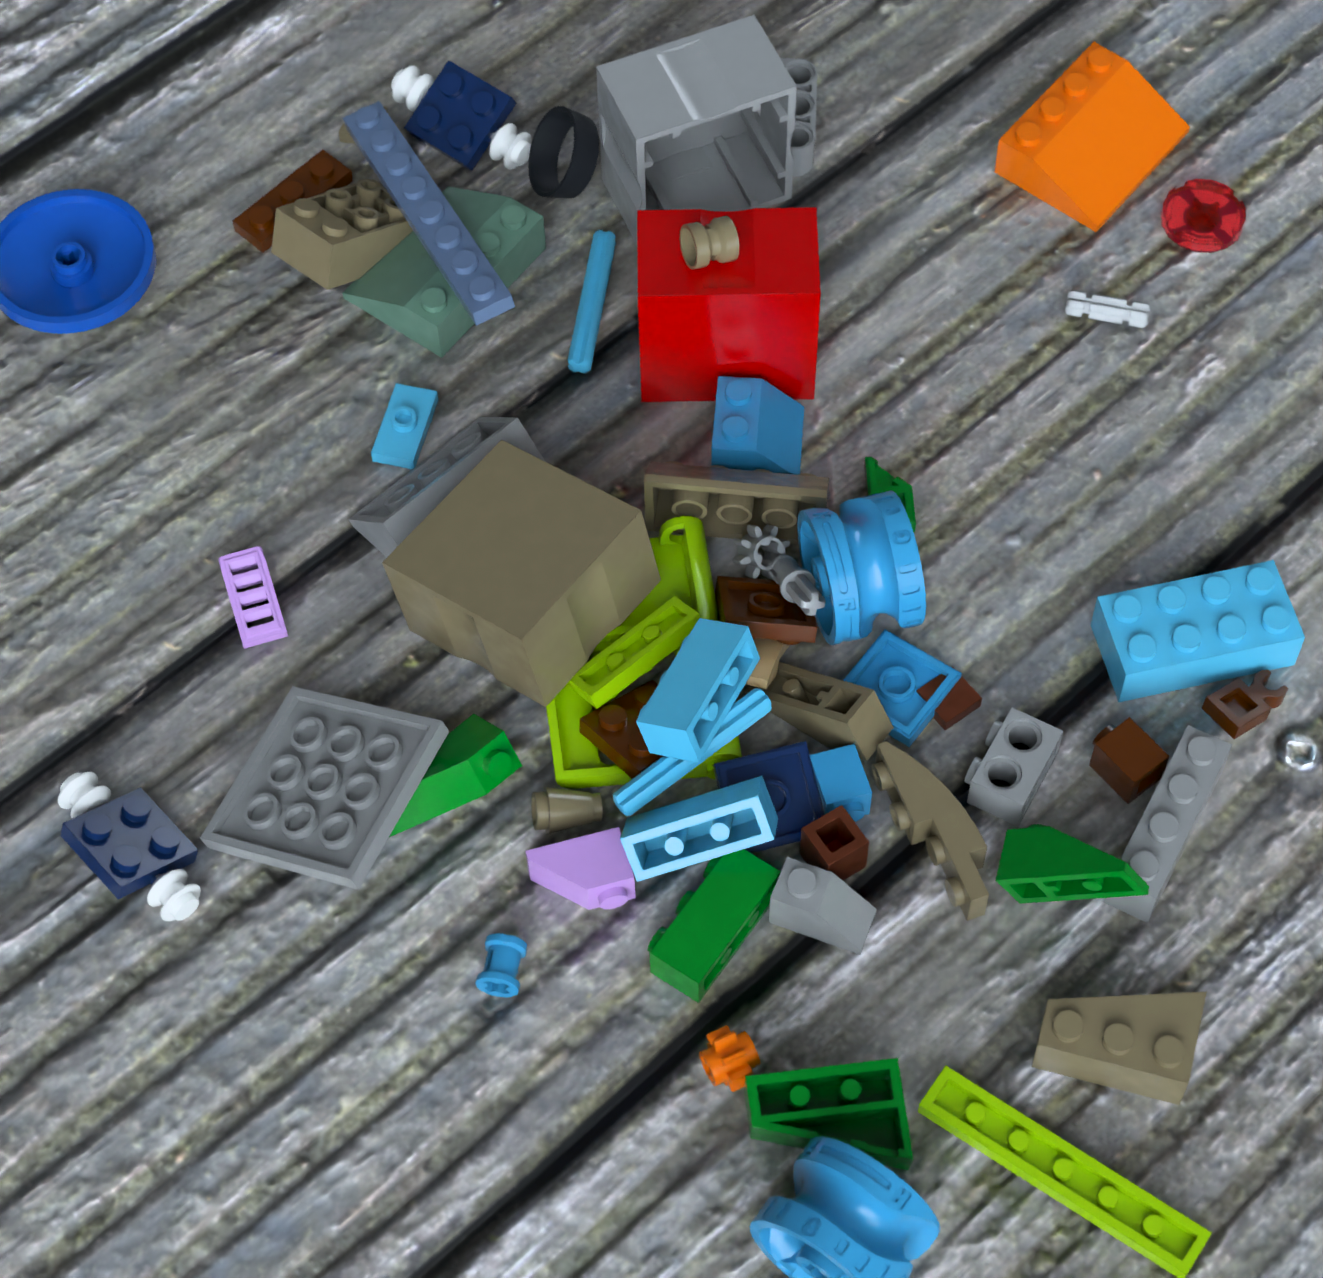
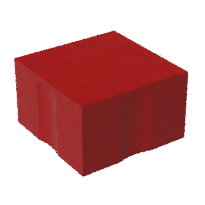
(731, 316)

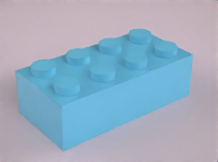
(1196, 630)

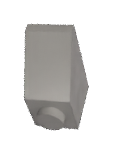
(820, 906)

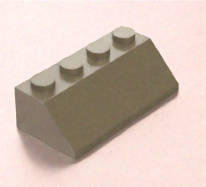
(730, 498)

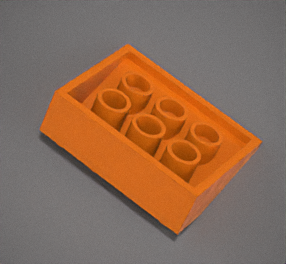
(1090, 138)

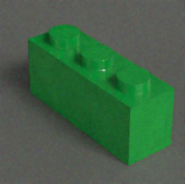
(712, 922)

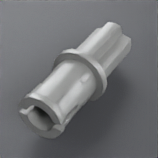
(796, 584)

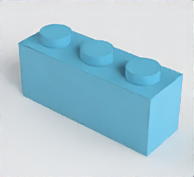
(698, 690)
(699, 828)

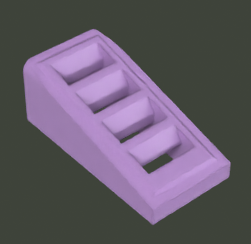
(245, 570)

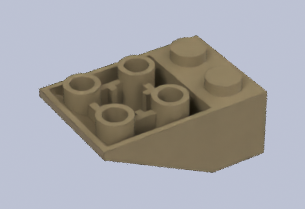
(339, 232)

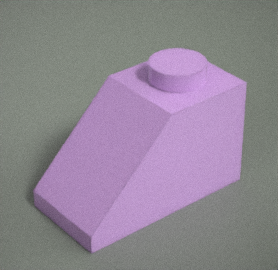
(585, 870)

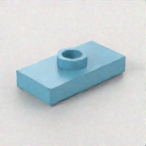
(404, 426)

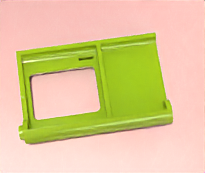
(683, 574)

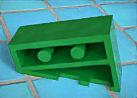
(842, 1102)

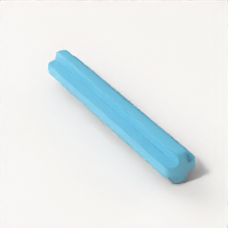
(591, 302)
(669, 770)

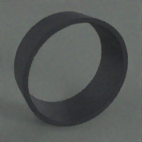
(546, 149)

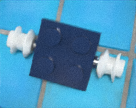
(460, 116)
(129, 844)

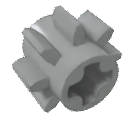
(748, 549)

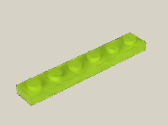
(1064, 1172)

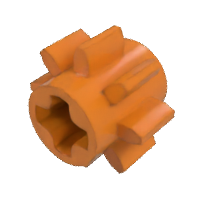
(729, 1058)

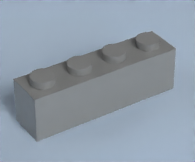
(1172, 817)

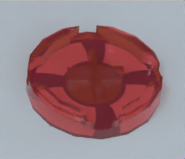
(1203, 216)

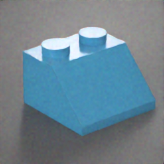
(756, 427)

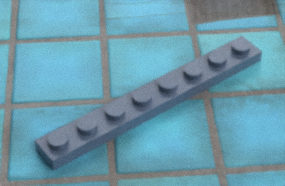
(429, 214)

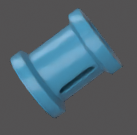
(501, 965)

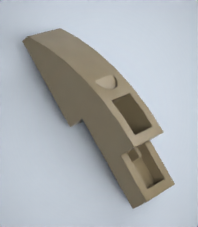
(935, 815)

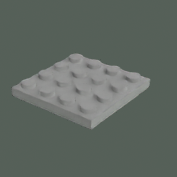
(325, 786)

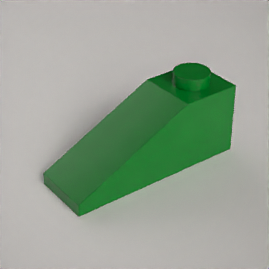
(465, 768)
(1053, 866)

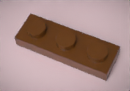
(309, 180)

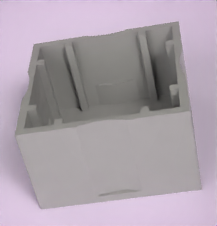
(698, 124)

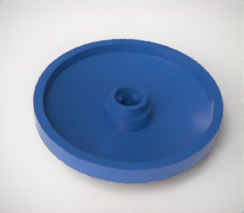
(73, 261)

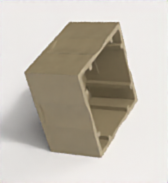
(523, 571)

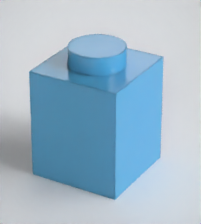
(842, 781)

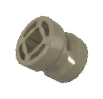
(709, 242)

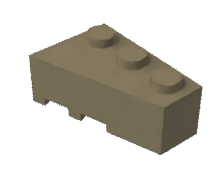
(1123, 1041)

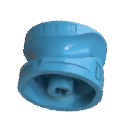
(862, 565)
(845, 1218)

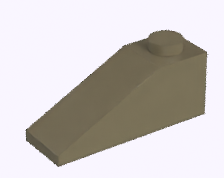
(828, 709)

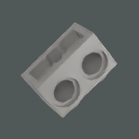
(1019, 768)

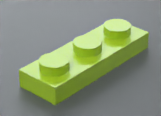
(634, 653)

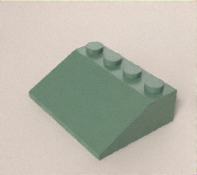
(412, 292)

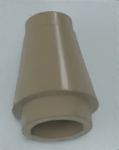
(564, 809)

